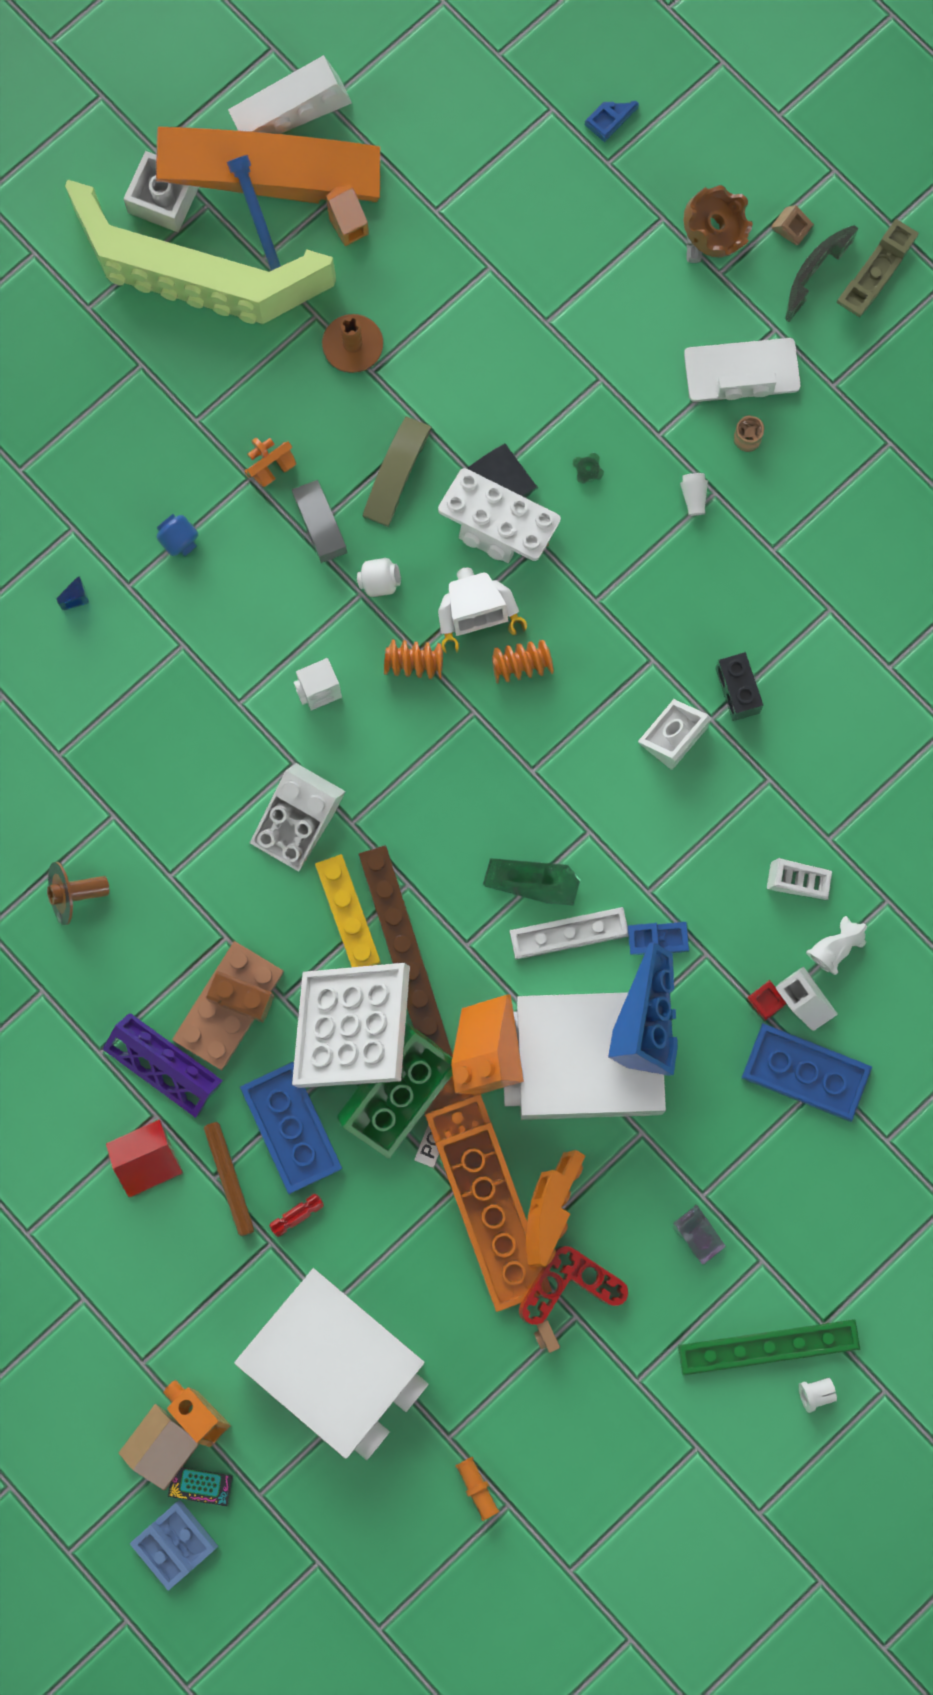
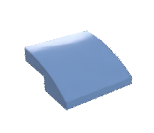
(174, 1545)

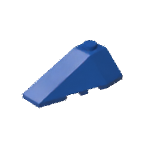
(643, 1029)

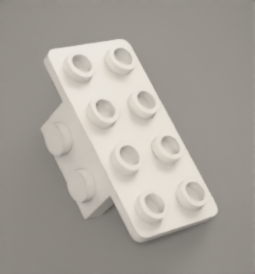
(742, 370)
(497, 518)

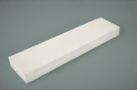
(569, 933)

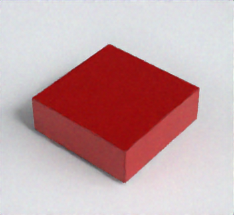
(766, 1000)

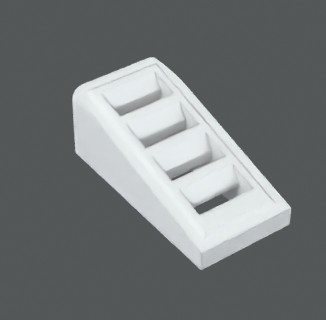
(775, 877)

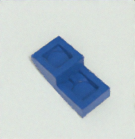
(669, 936)

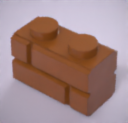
(240, 996)

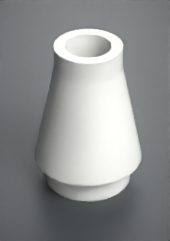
(694, 491)

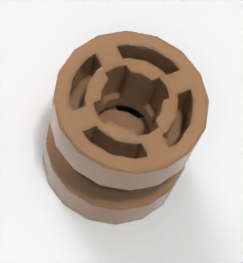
(752, 428)

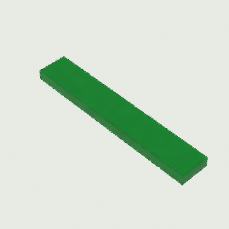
(768, 1347)

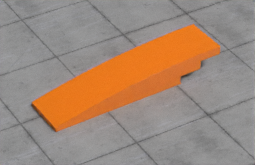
(280, 163)
(483, 1194)

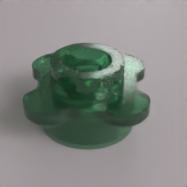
(588, 475)

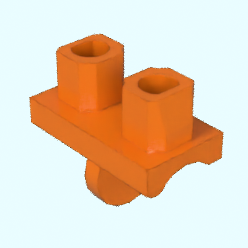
(281, 455)

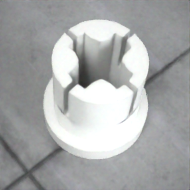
(817, 1394)

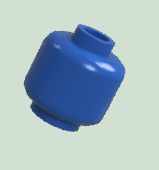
(177, 535)

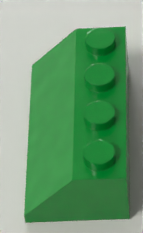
(388, 1111)

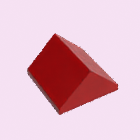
(143, 1158)

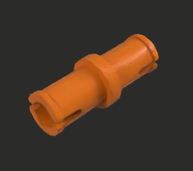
(477, 1488)

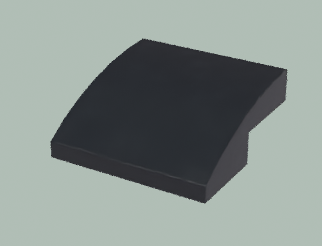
(505, 470)

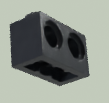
(739, 686)

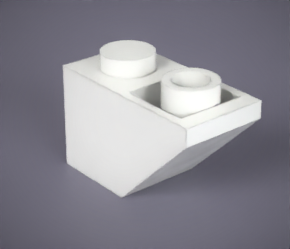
(806, 999)

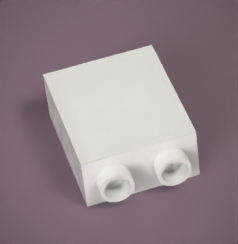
(567, 1061)
(333, 1366)

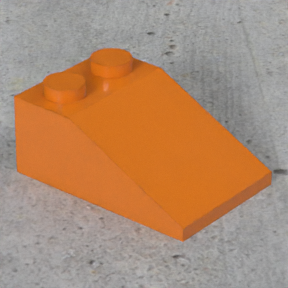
(486, 1048)

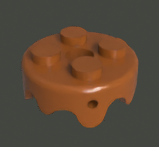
(727, 211)

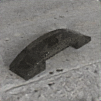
(833, 245)

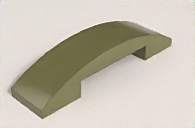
(878, 268)
(396, 470)

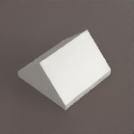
(674, 732)

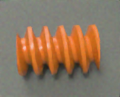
(413, 659)
(522, 660)

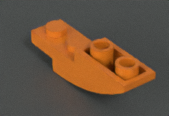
(546, 1218)

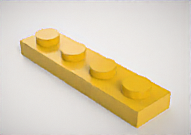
(347, 912)

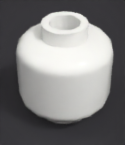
(379, 577)

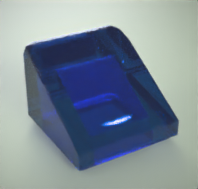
(73, 595)

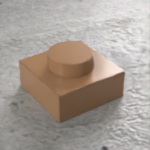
(546, 1337)

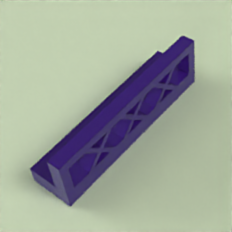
(164, 1059)

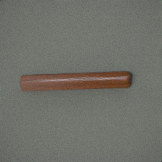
(229, 1179)

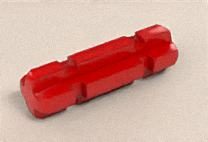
(296, 1215)

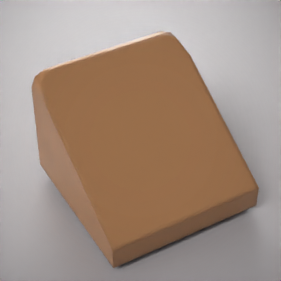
(792, 224)

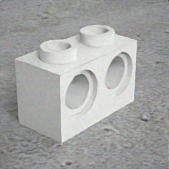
(317, 684)

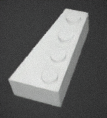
(292, 100)

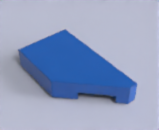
(609, 118)

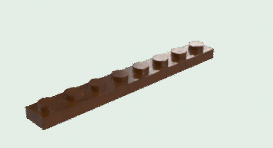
(403, 944)

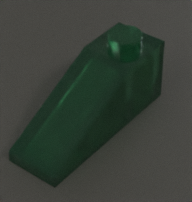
(533, 880)

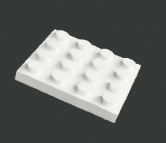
(351, 1026)

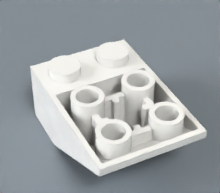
(297, 816)

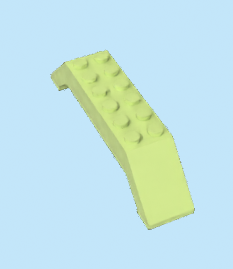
(198, 276)

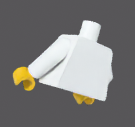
(475, 605)

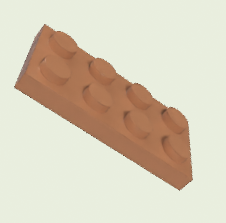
(217, 1031)

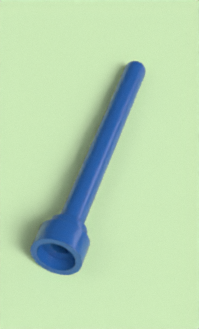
(241, 168)

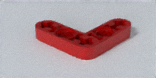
(571, 1273)

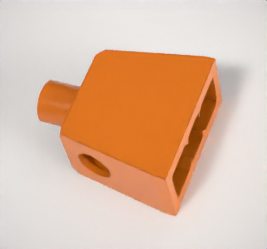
(203, 1422)

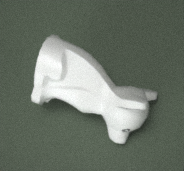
(835, 948)

